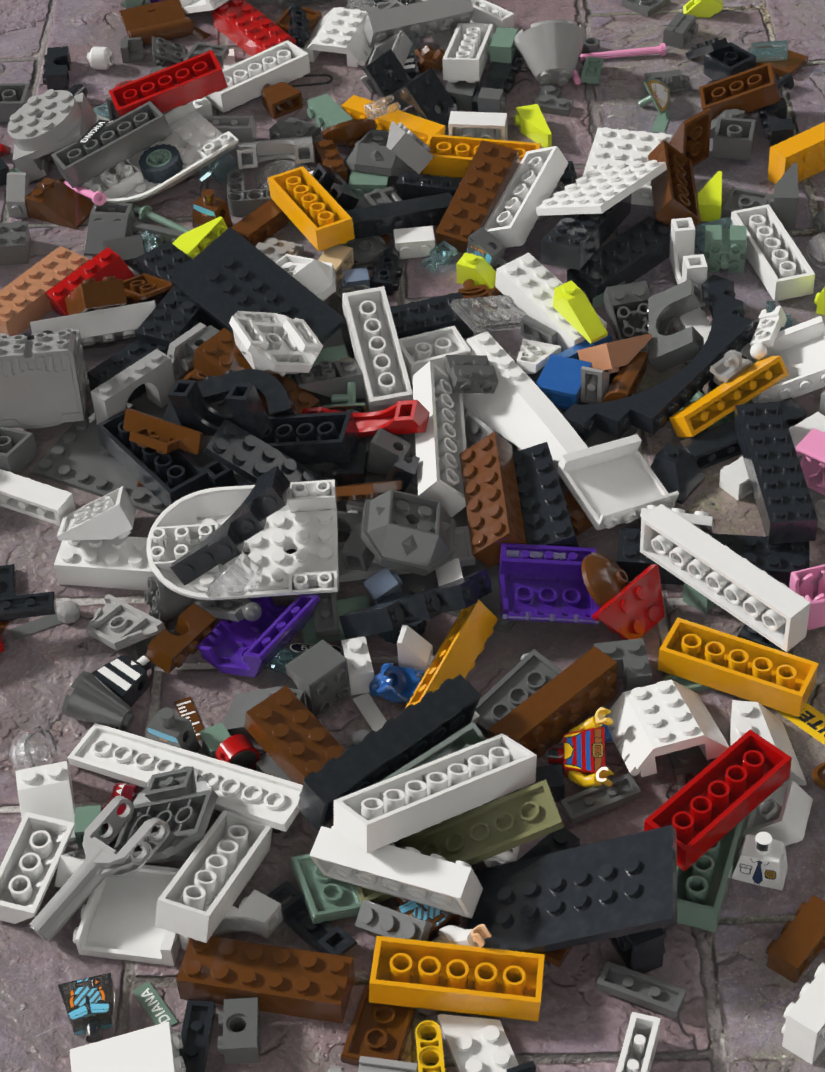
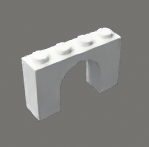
(682, 257)

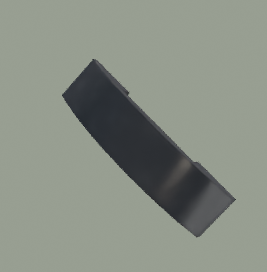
(319, 936)

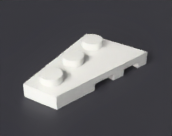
(535, 354)

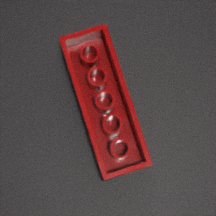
(248, 27)
(172, 86)
(722, 795)

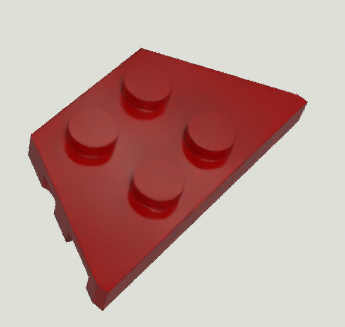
(635, 607)

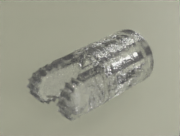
(380, 107)

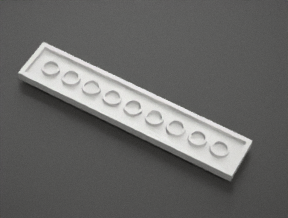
(238, 788)

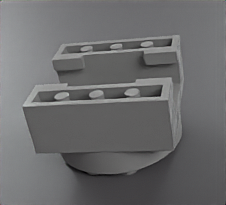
(46, 126)

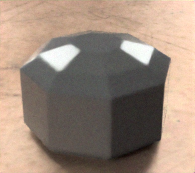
(591, 45)

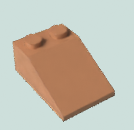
(614, 354)

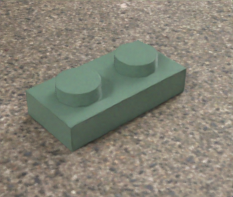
(592, 70)

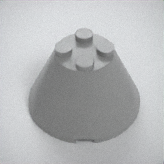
(551, 49)

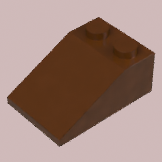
(694, 137)
(58, 204)
(145, 288)

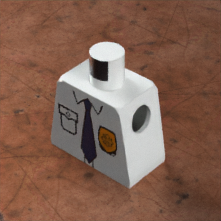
(761, 861)

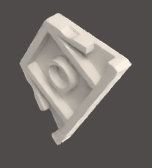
(477, 1043)

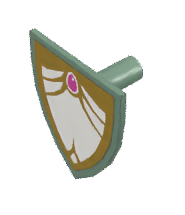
(658, 94)

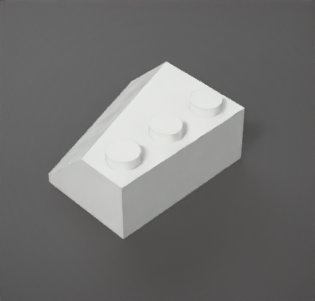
(754, 716)

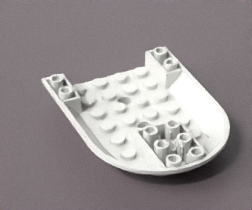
(189, 130)
(304, 524)

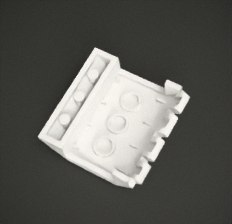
(340, 33)
(659, 722)

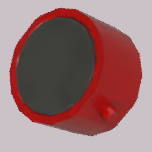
(238, 751)

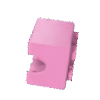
(813, 459)
(811, 585)

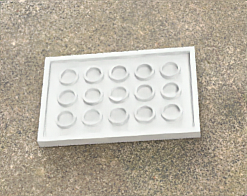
(625, 146)
(601, 188)

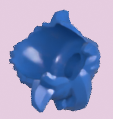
(395, 683)

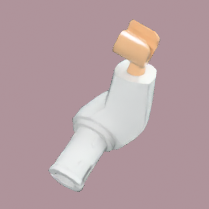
(460, 936)

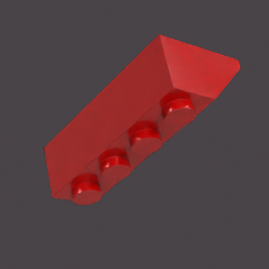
(103, 265)

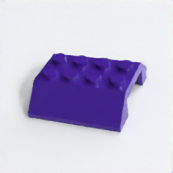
(544, 584)
(249, 646)

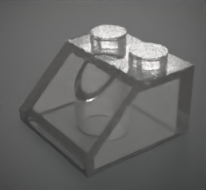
(237, 578)

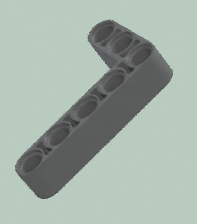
(240, 200)

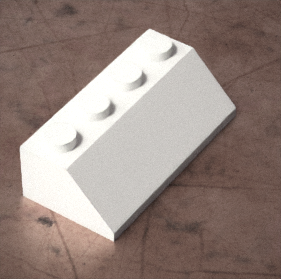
(31, 865)

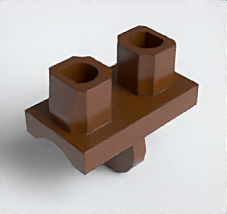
(429, 58)

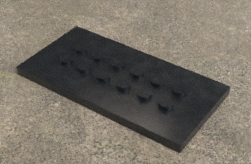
(239, 277)
(580, 893)

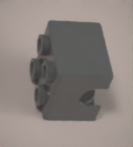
(322, 676)

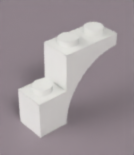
(255, 915)

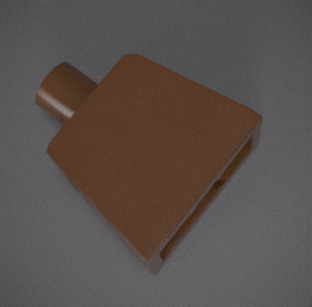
(281, 99)

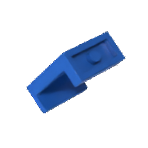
(562, 380)

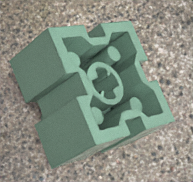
(725, 248)

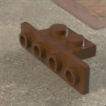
(160, 434)

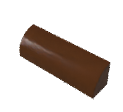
(627, 378)

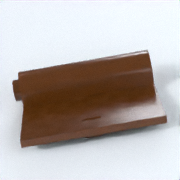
(158, 19)

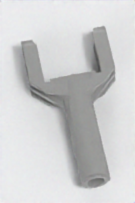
(99, 863)

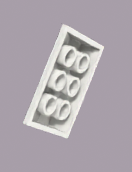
(101, 519)

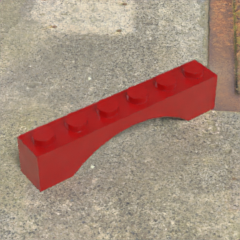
(401, 418)

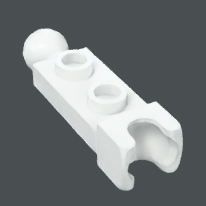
(767, 332)

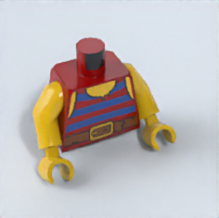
(585, 752)

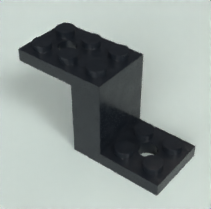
(422, 91)

